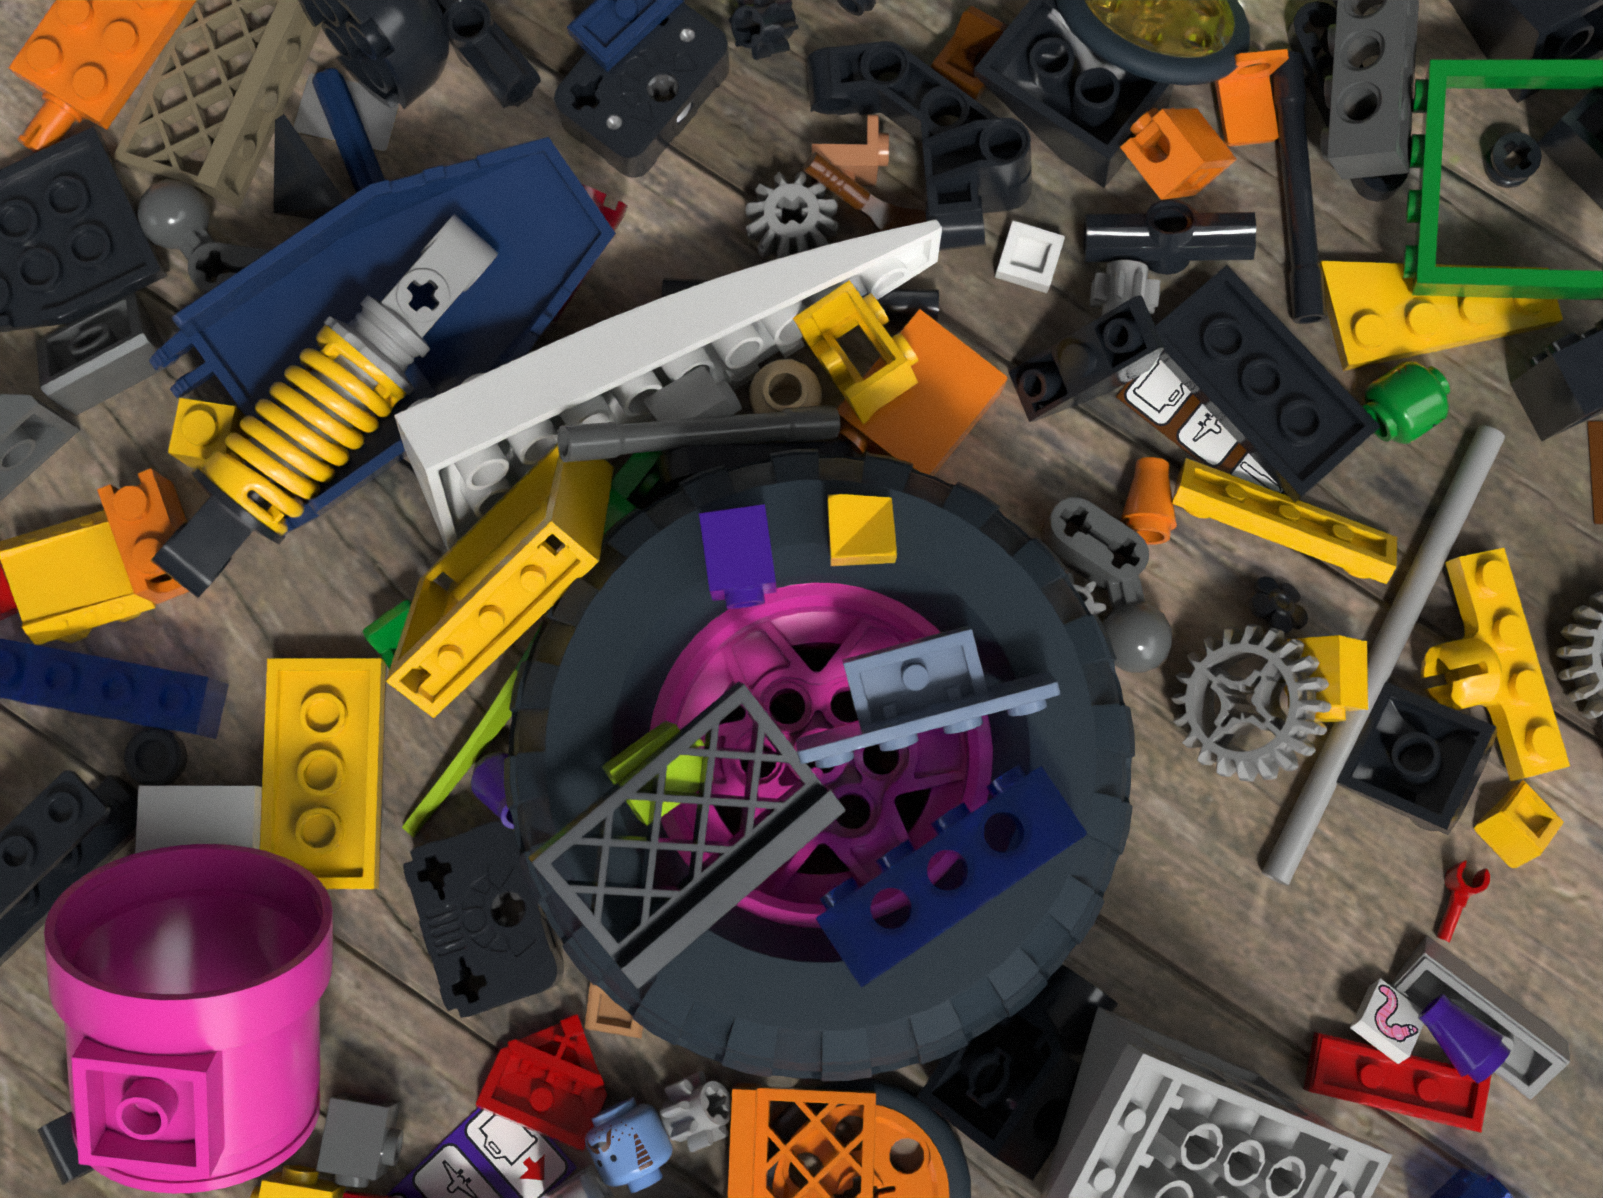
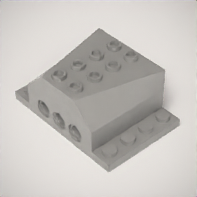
(1191, 1125)

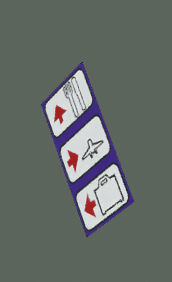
(488, 1161)

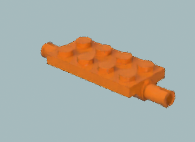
(91, 60)

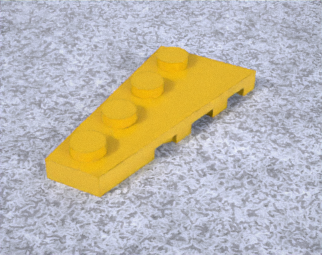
(1382, 321)

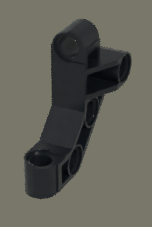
(969, 166)

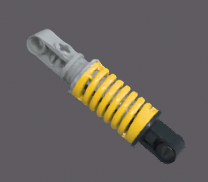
(309, 432)

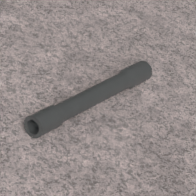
(611, 439)

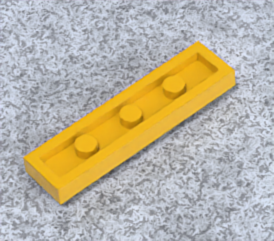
(1276, 517)

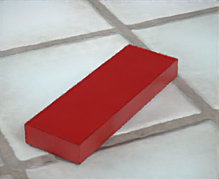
(1410, 1088)

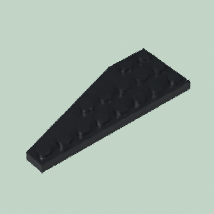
(68, 236)

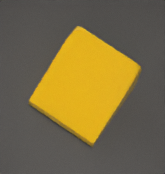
(1519, 826)

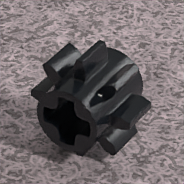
(763, 26)

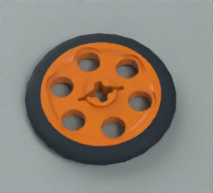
(898, 1117)

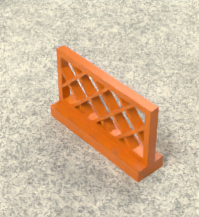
(752, 1130)

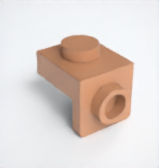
(859, 160)

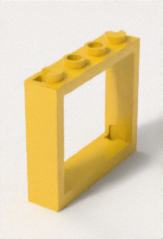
(501, 578)

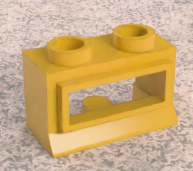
(837, 315)

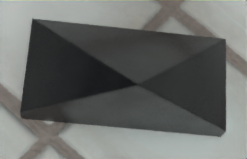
(299, 180)

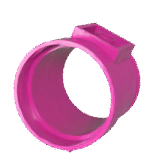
(191, 1013)

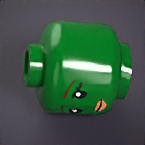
(1407, 401)

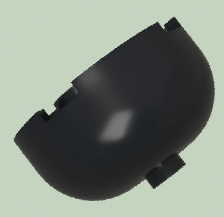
(386, 44)

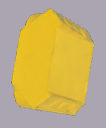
(69, 579)

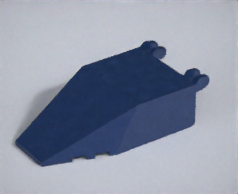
(267, 313)

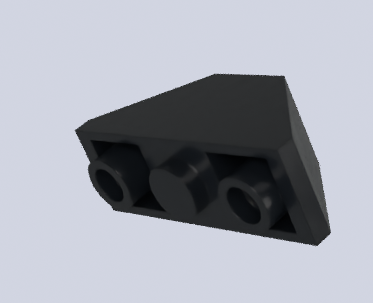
(1089, 361)

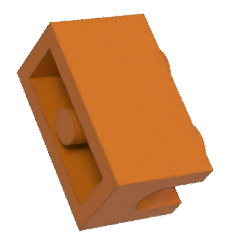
(1177, 151)
(141, 524)

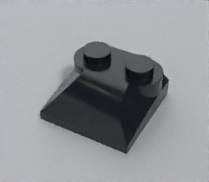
(1418, 758)

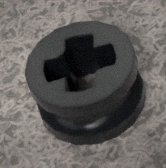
(1523, 146)

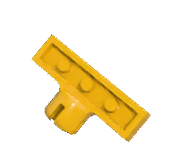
(1497, 666)

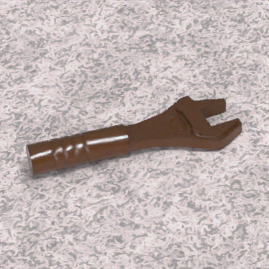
(879, 213)

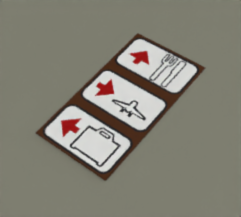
(1185, 421)

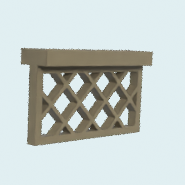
(254, 97)

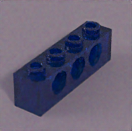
(111, 689)
(1044, 830)

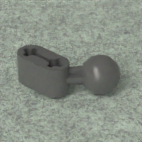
(178, 219)
(1135, 628)

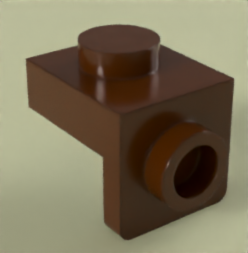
(966, 48)

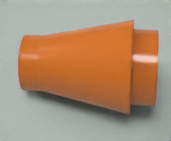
(1149, 501)

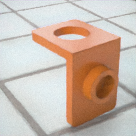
(1247, 99)

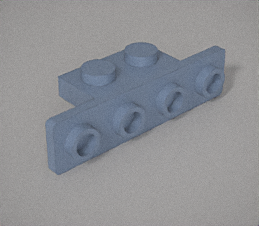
(920, 689)

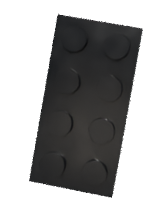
(1262, 384)

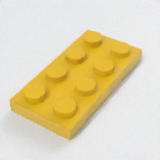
(325, 767)

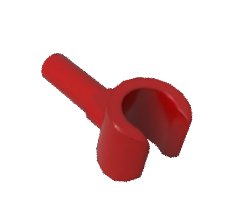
(1459, 896)

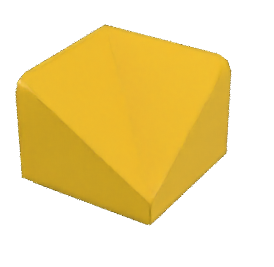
(861, 530)

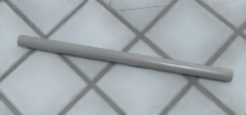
(1385, 652)

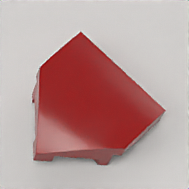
(547, 1084)

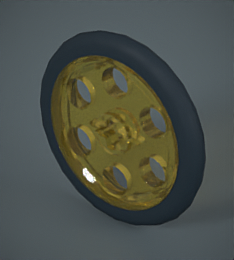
(1166, 27)

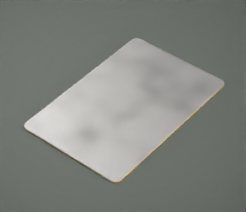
(375, 116)

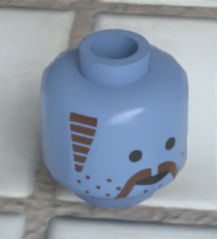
(628, 1145)

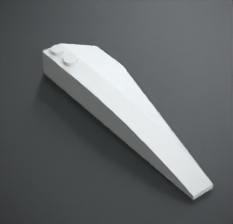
(500, 423)

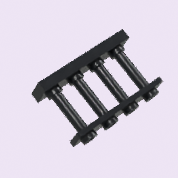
(54, 845)

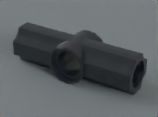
(489, 52)
(1169, 236)

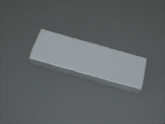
(1535, 1048)

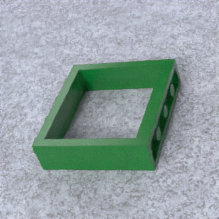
(1426, 154)

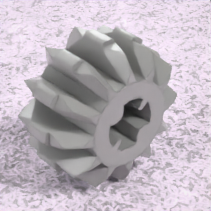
(791, 201)

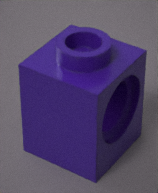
(738, 555)

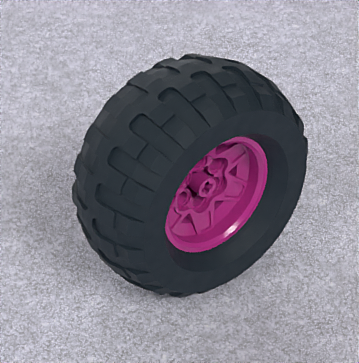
(651, 646)

